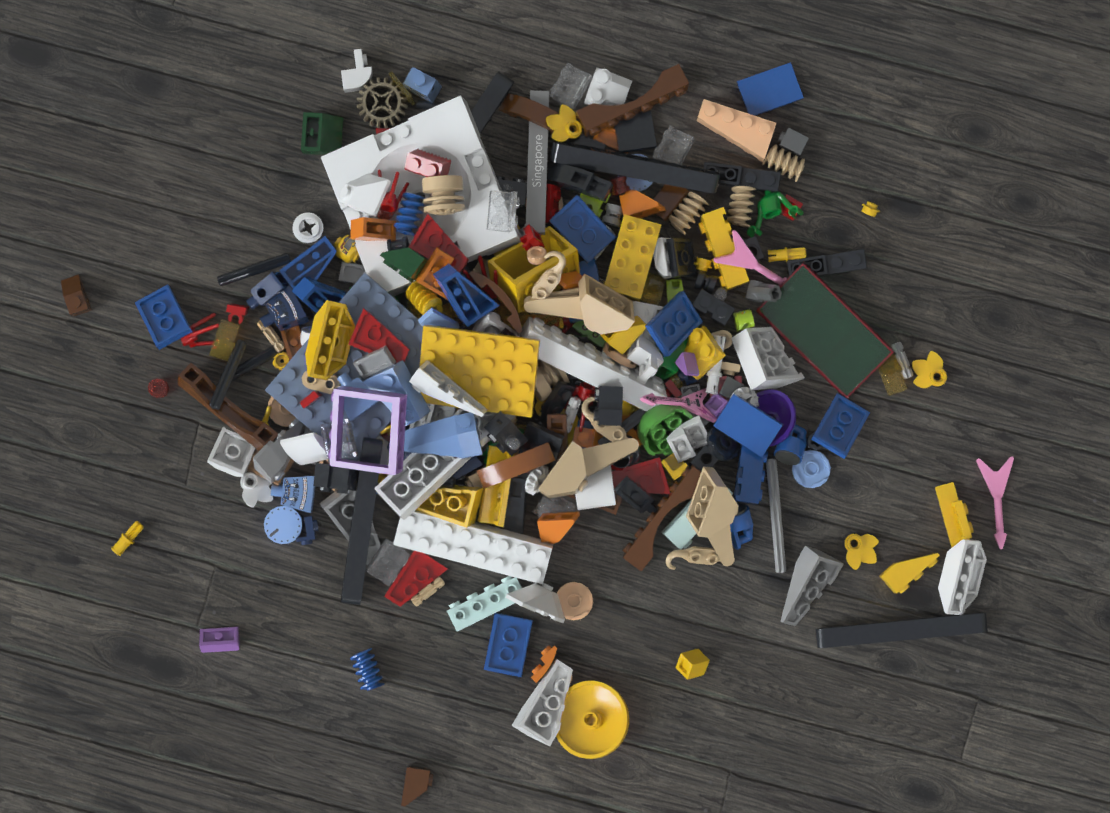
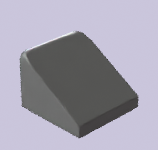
(729, 387)

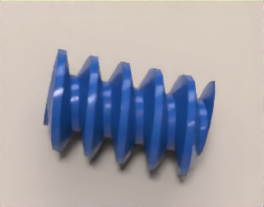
(409, 212)
(366, 670)

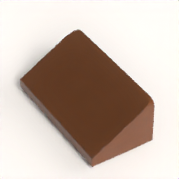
(670, 198)

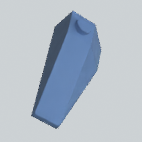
(450, 436)

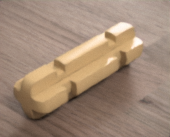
(272, 336)
(427, 591)

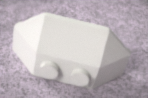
(961, 576)

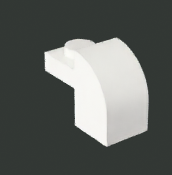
(355, 79)
(646, 356)

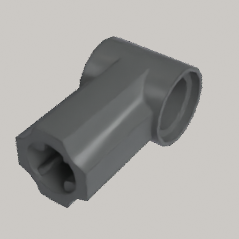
(760, 291)

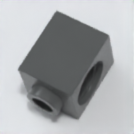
(792, 142)

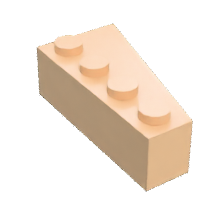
(742, 129)

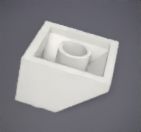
(365, 193)

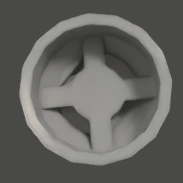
(612, 215)

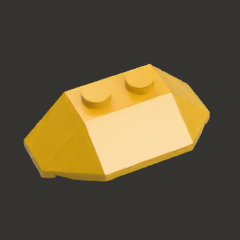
(329, 340)

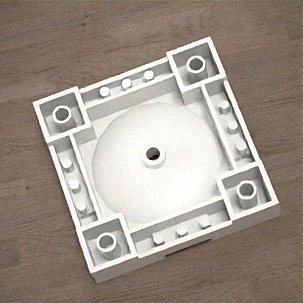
(444, 131)

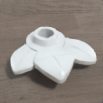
(258, 491)

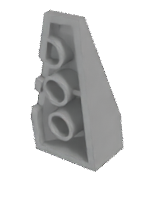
(340, 510)
(810, 576)

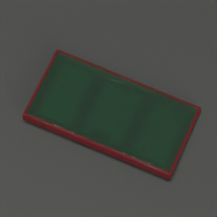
(825, 331)

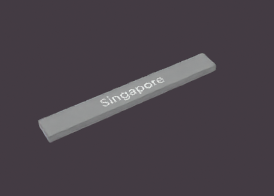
(537, 169)

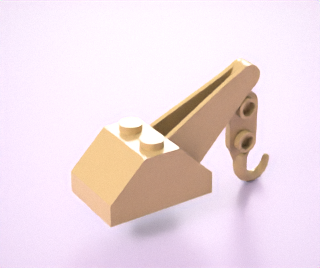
(593, 302)
(577, 463)
(710, 516)

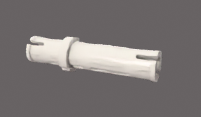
(714, 373)

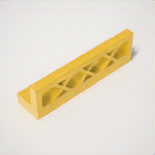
(495, 497)

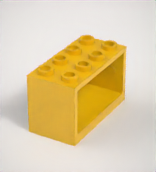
(632, 257)
(515, 263)

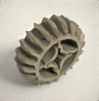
(376, 109)

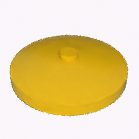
(593, 720)

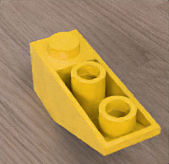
(901, 573)

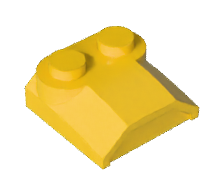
(705, 349)

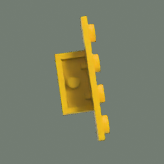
(954, 514)

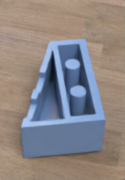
(396, 380)

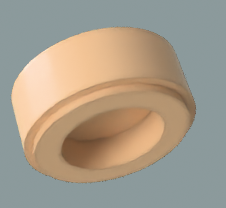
(536, 255)

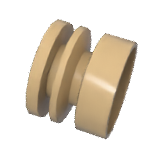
(443, 194)
(547, 376)

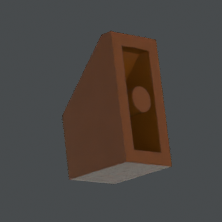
(75, 296)
(415, 783)

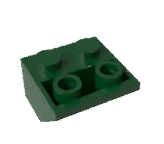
(321, 133)
(406, 261)

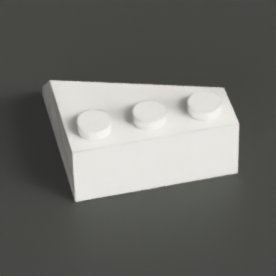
(764, 359)

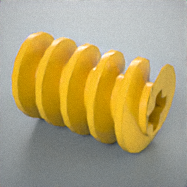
(423, 298)

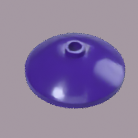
(780, 407)

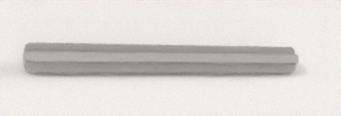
(776, 518)

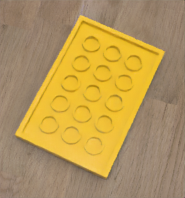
(488, 366)

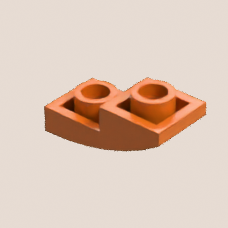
(548, 656)

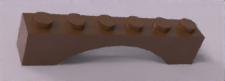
(597, 117)
(248, 427)
(641, 549)

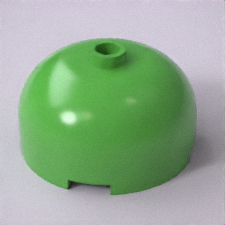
(656, 423)

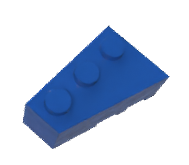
(309, 263)
(315, 293)
(464, 296)
(749, 476)

